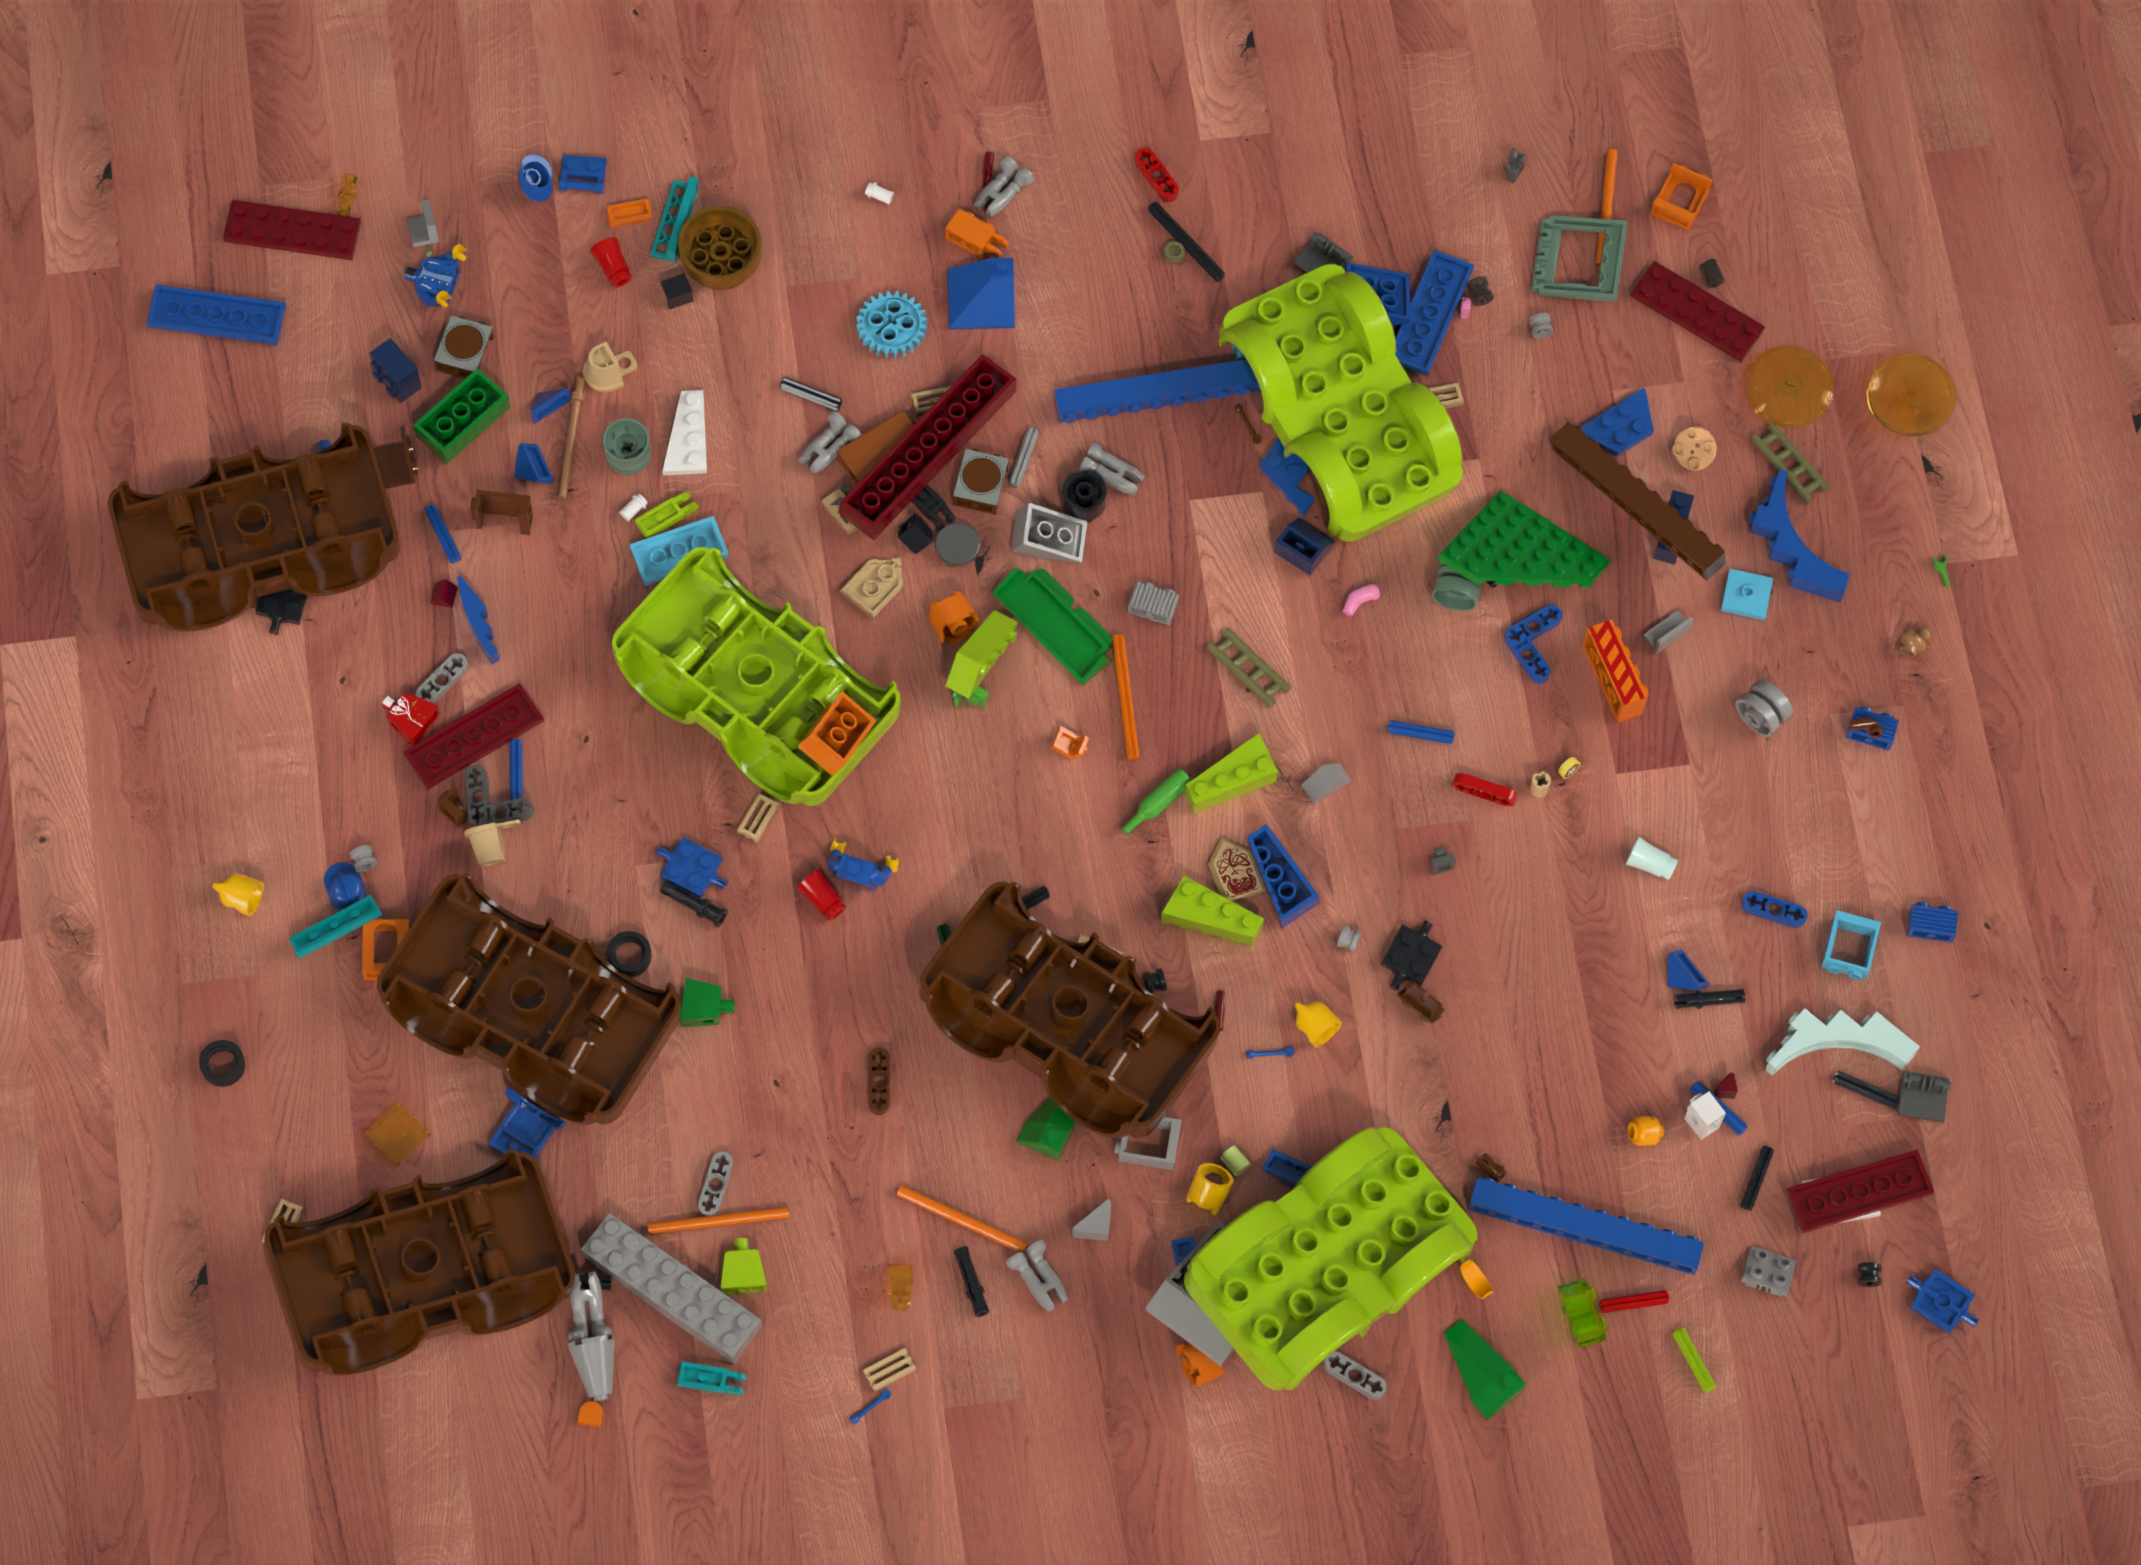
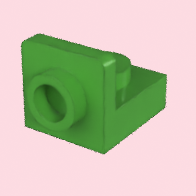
(979, 697)

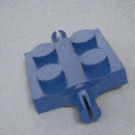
(692, 867)
(1942, 1301)

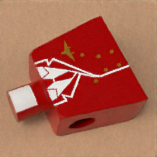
(410, 716)

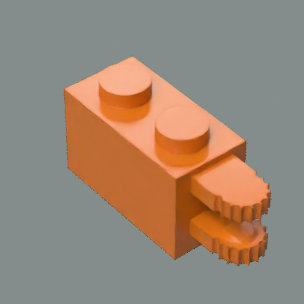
(974, 235)

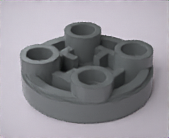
(957, 544)

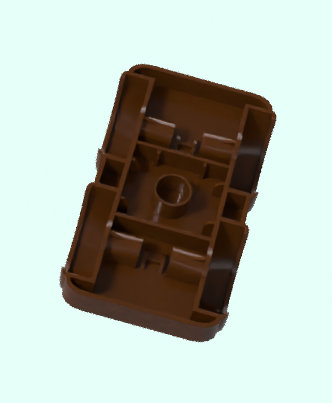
(256, 531)
(527, 1003)
(1065, 1014)
(419, 1266)

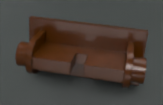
(1428, 1009)

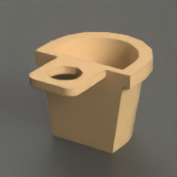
(603, 370)
(488, 842)

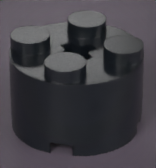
(1084, 495)

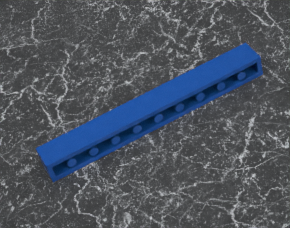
(1155, 391)
(1586, 1226)

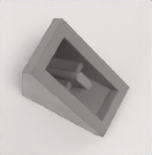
(1325, 782)
(1095, 1225)

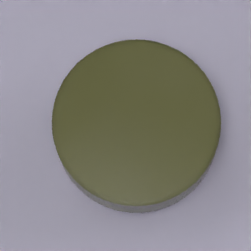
(1173, 252)

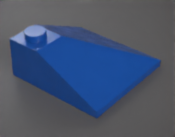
(1391, 288)
(982, 295)

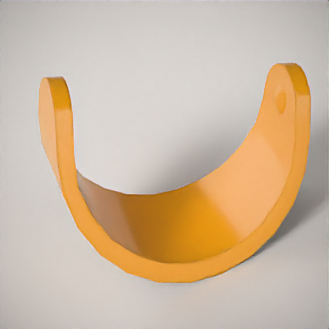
(1476, 1279)

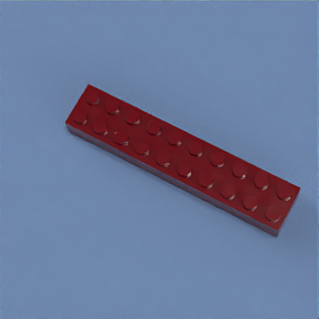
(927, 447)

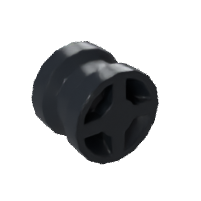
(1155, 981)
(1869, 1274)

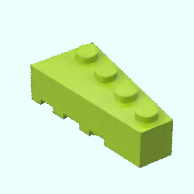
(981, 653)
(1233, 776)
(1210, 913)

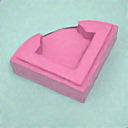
(1465, 307)

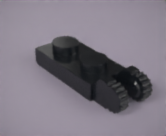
(931, 504)

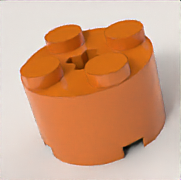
(953, 618)
(1197, 1366)

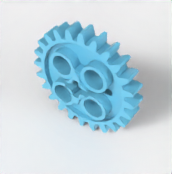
(892, 324)

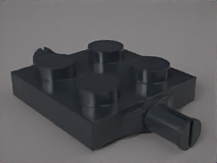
(282, 607)
(1411, 955)

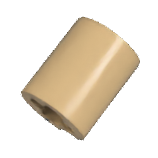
(1540, 784)

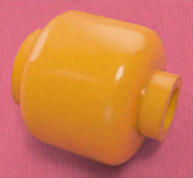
(1645, 1130)

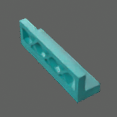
(686, 206)
(334, 926)

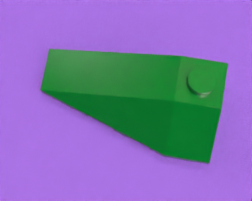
(1047, 1130)
(1486, 1374)

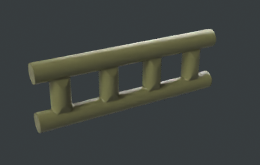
(1790, 449)
(1249, 681)

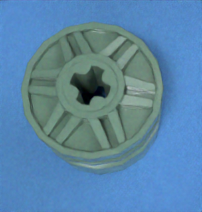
(627, 435)
(1455, 590)

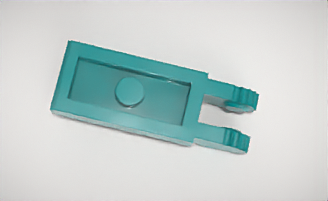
(709, 1378)

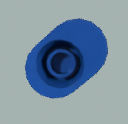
(535, 177)
(344, 885)

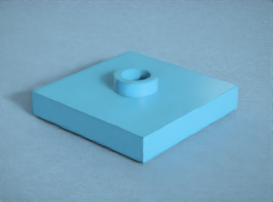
(1747, 594)

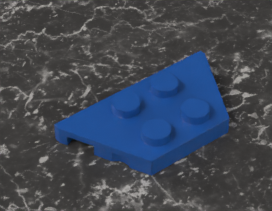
(1622, 424)

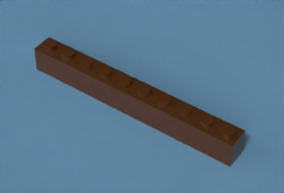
(1638, 501)

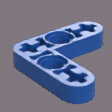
(1525, 641)

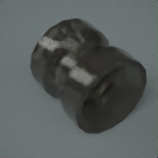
(1480, 293)

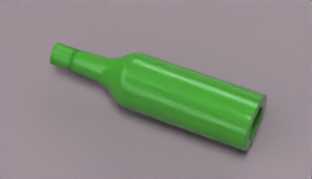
(1159, 799)

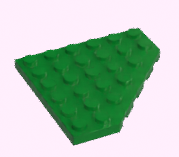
(1518, 545)

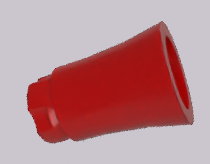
(612, 261)
(822, 894)

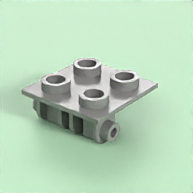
(1769, 1271)

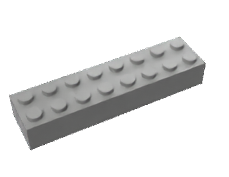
(671, 1288)

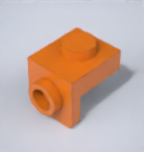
(1069, 743)

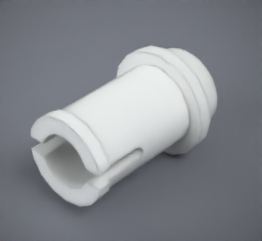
(879, 193)
(633, 507)

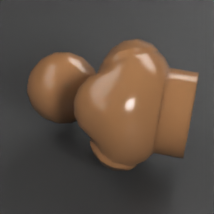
(1914, 643)

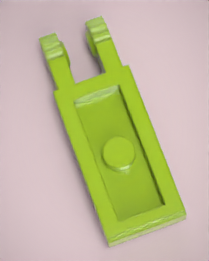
(665, 515)

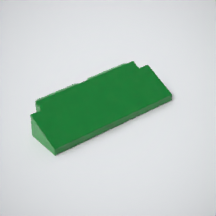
(1049, 615)

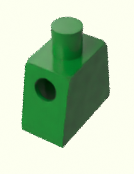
(703, 1004)

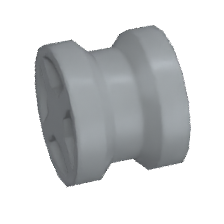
(1541, 325)
(363, 858)
(1349, 938)

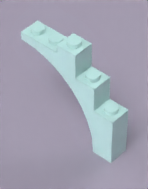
(1840, 1031)

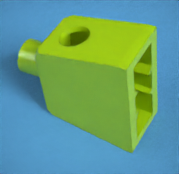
(742, 1270)

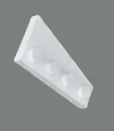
(687, 442)

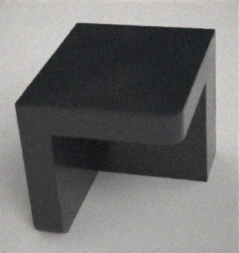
(677, 291)
(915, 534)

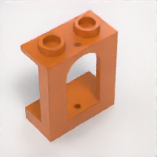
(1674, 214)
(400, 924)

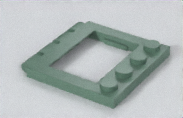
(1611, 259)

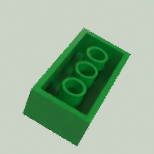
(461, 416)

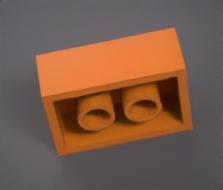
(837, 733)

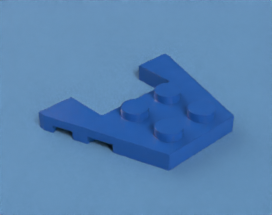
(1287, 475)

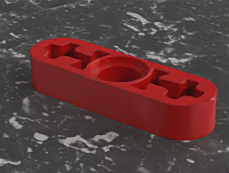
(1157, 184)
(1484, 789)

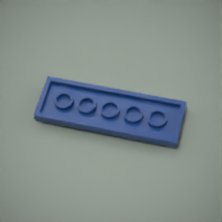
(1432, 311)
(216, 314)

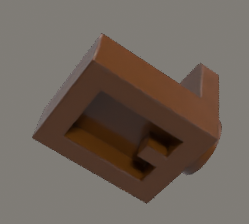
(453, 812)

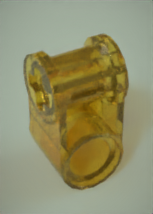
(900, 1281)

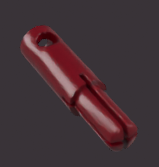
(987, 168)
(1220, 1007)

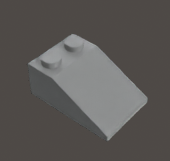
(1048, 534)

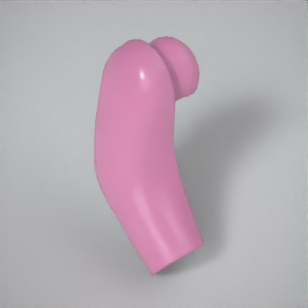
(1360, 596)

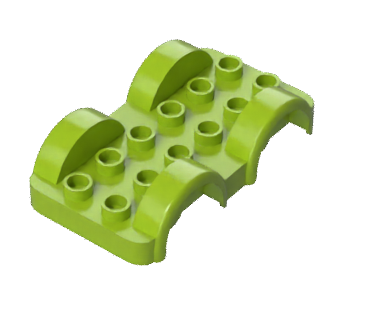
(1345, 399)
(745, 675)
(1328, 1256)

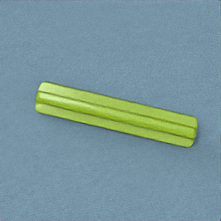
(1694, 1360)

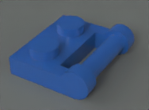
(583, 168)

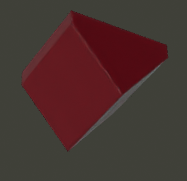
(444, 594)
(1727, 1087)

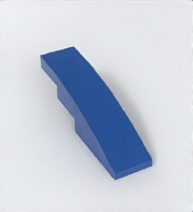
(476, 615)
(1285, 1168)

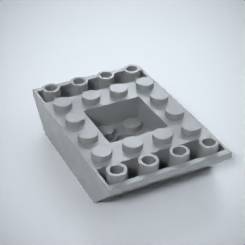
(1182, 1314)

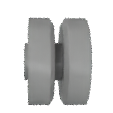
(1764, 708)

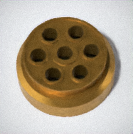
(711, 225)

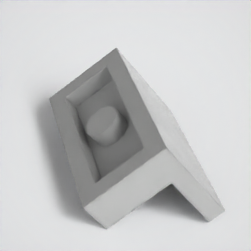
(423, 227)
(1667, 632)

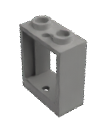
(1169, 1124)

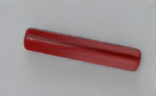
(1634, 1301)

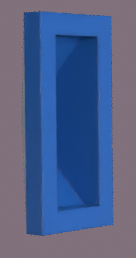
(549, 402)
(531, 464)
(1683, 972)

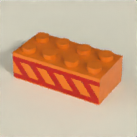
(1615, 670)

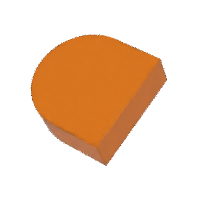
(591, 1414)

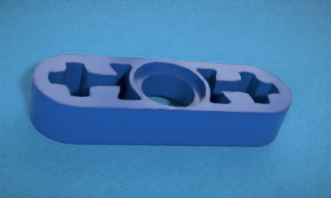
(1760, 898)

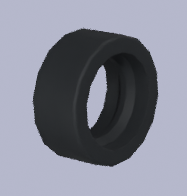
(632, 937)
(213, 1048)

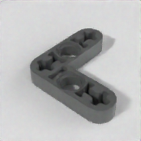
(489, 810)

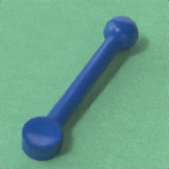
(1288, 1052)
(885, 1395)

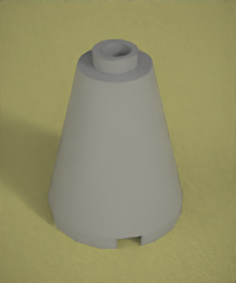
(595, 1364)

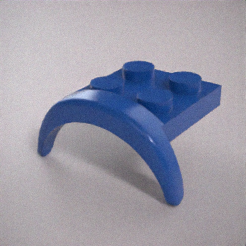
(524, 1127)

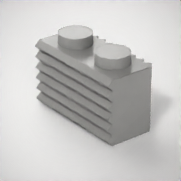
(1153, 603)

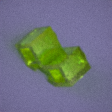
(1578, 1304)

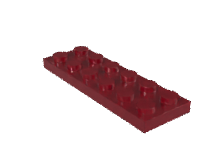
(292, 230)
(1697, 311)
(473, 736)
(1859, 1191)

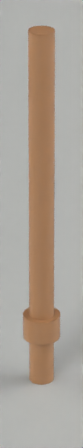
(576, 399)

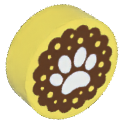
(1569, 767)

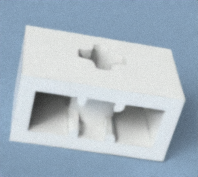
(1704, 1115)

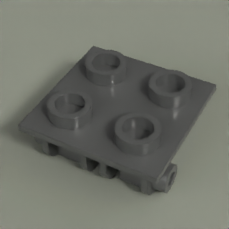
(1320, 253)
(1923, 1096)

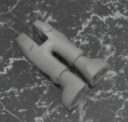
(991, 191)
(818, 445)
(1115, 480)
(1050, 1278)
(578, 1303)

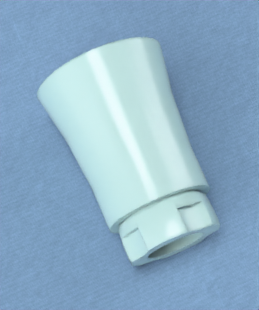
(1651, 859)

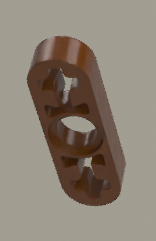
(885, 1097)

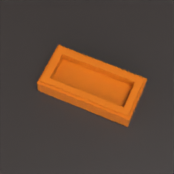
(629, 213)

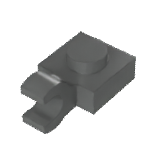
(1515, 165)

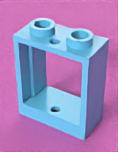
(1856, 925)

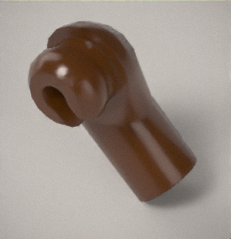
(1868, 724)

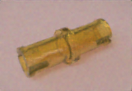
(347, 195)

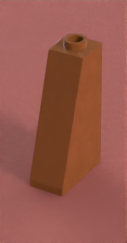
(866, 451)

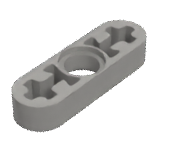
(441, 671)
(714, 1167)
(1373, 1378)

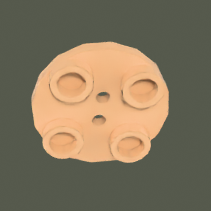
(1687, 441)

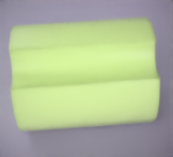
(1235, 1161)

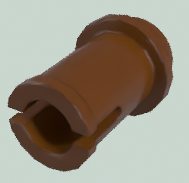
(1492, 1168)

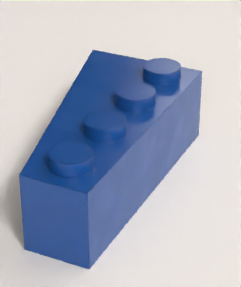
(1284, 881)

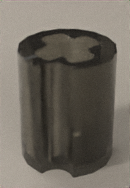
(1711, 273)

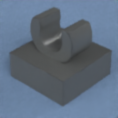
(1441, 861)

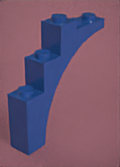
(1806, 569)

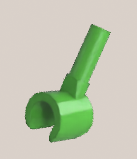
(1941, 567)

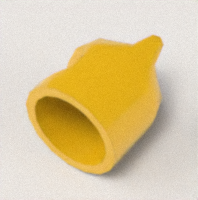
(240, 893)
(1316, 1022)
(1208, 1194)

